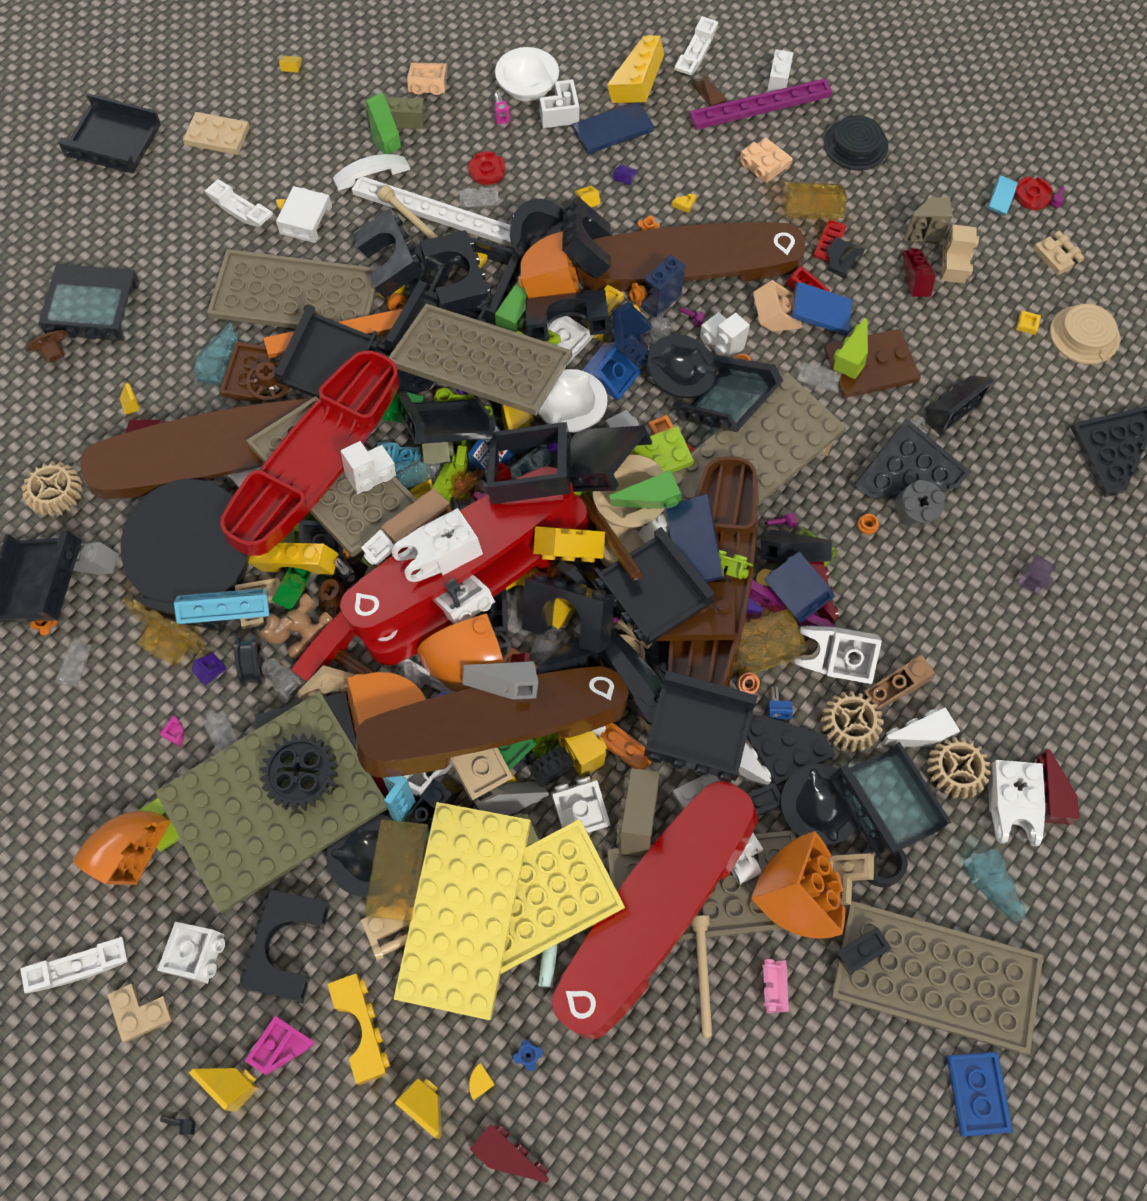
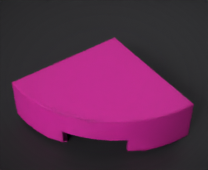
(173, 732)

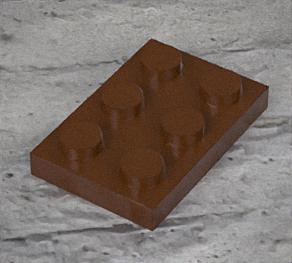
(241, 361)

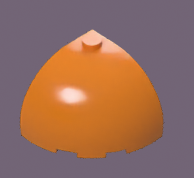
(548, 269)
(459, 645)
(379, 693)
(122, 847)
(802, 889)

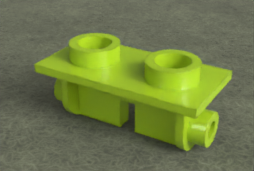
(736, 565)

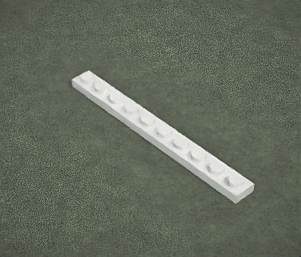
(438, 211)

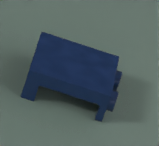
(666, 283)
(628, 330)
(799, 587)

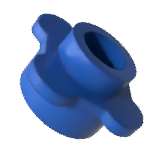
(520, 1057)

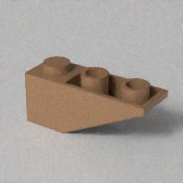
(901, 682)

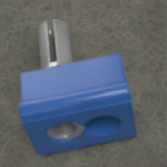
(779, 709)

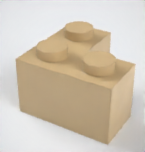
(958, 253)

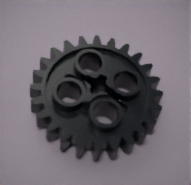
(296, 793)

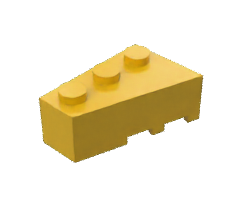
(569, 544)

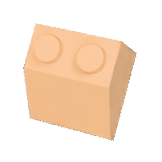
(775, 307)

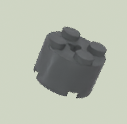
(923, 494)

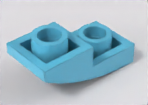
(1002, 195)
(401, 454)

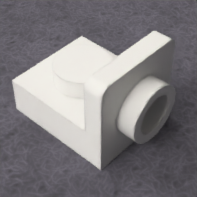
(378, 548)

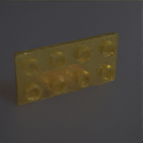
(163, 637)
(396, 870)

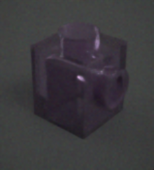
(1037, 575)

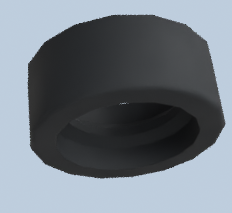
(902, 865)

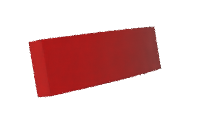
(324, 647)

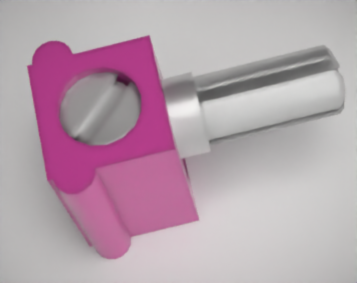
(502, 111)

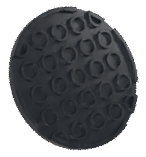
(177, 542)

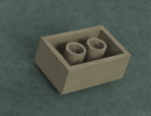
(638, 812)

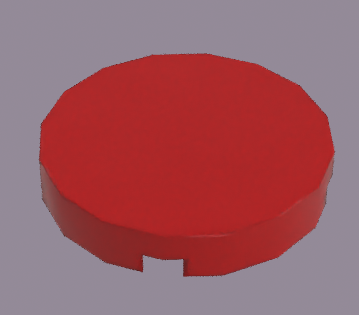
(486, 168)
(1033, 193)

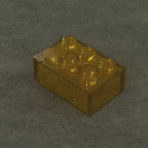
(813, 200)
(770, 642)

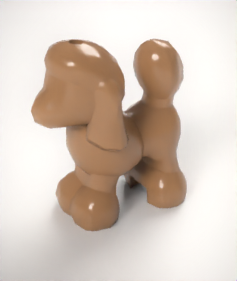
(297, 620)

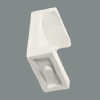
(303, 214)

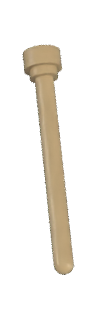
(387, 195)
(700, 926)

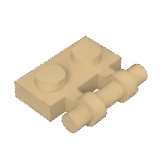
(1053, 255)

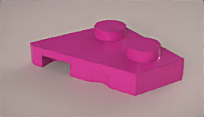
(278, 1046)

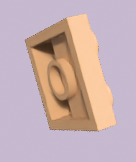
(427, 78)
(765, 159)

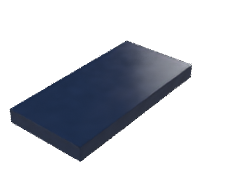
(613, 127)
(695, 535)

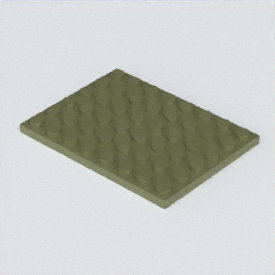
(239, 833)

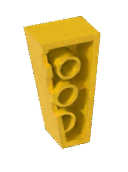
(638, 72)

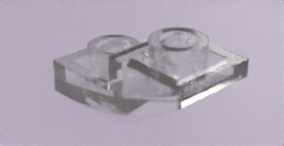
(516, 612)

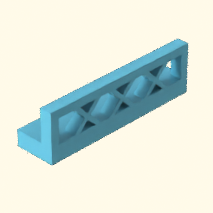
(221, 606)
(400, 797)

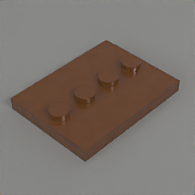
(886, 365)
(713, 622)

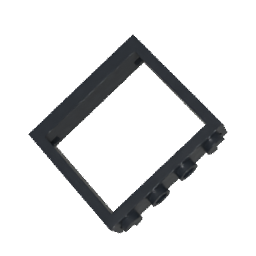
(495, 253)
(532, 486)

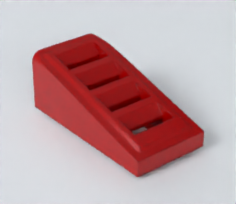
(832, 229)
(805, 276)

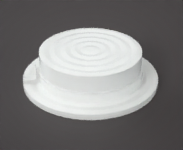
(527, 73)
(575, 400)

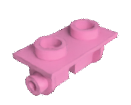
(776, 986)

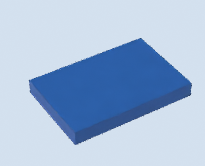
(822, 308)
(979, 1094)

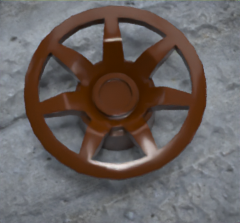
(51, 348)
(266, 379)
(332, 592)

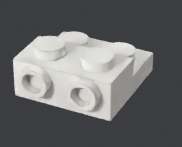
(472, 598)
(581, 802)
(192, 952)

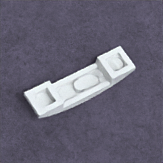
(698, 46)
(346, 177)
(237, 206)
(74, 967)

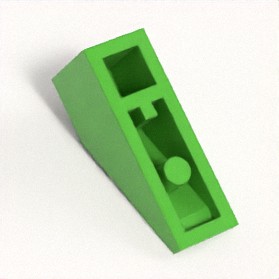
(382, 125)
(513, 310)
(652, 493)

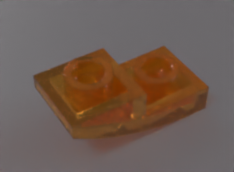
(466, 483)

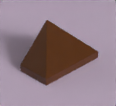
(709, 91)

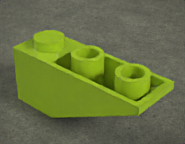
(853, 354)

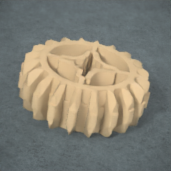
(50, 484)
(862, 706)
(966, 774)

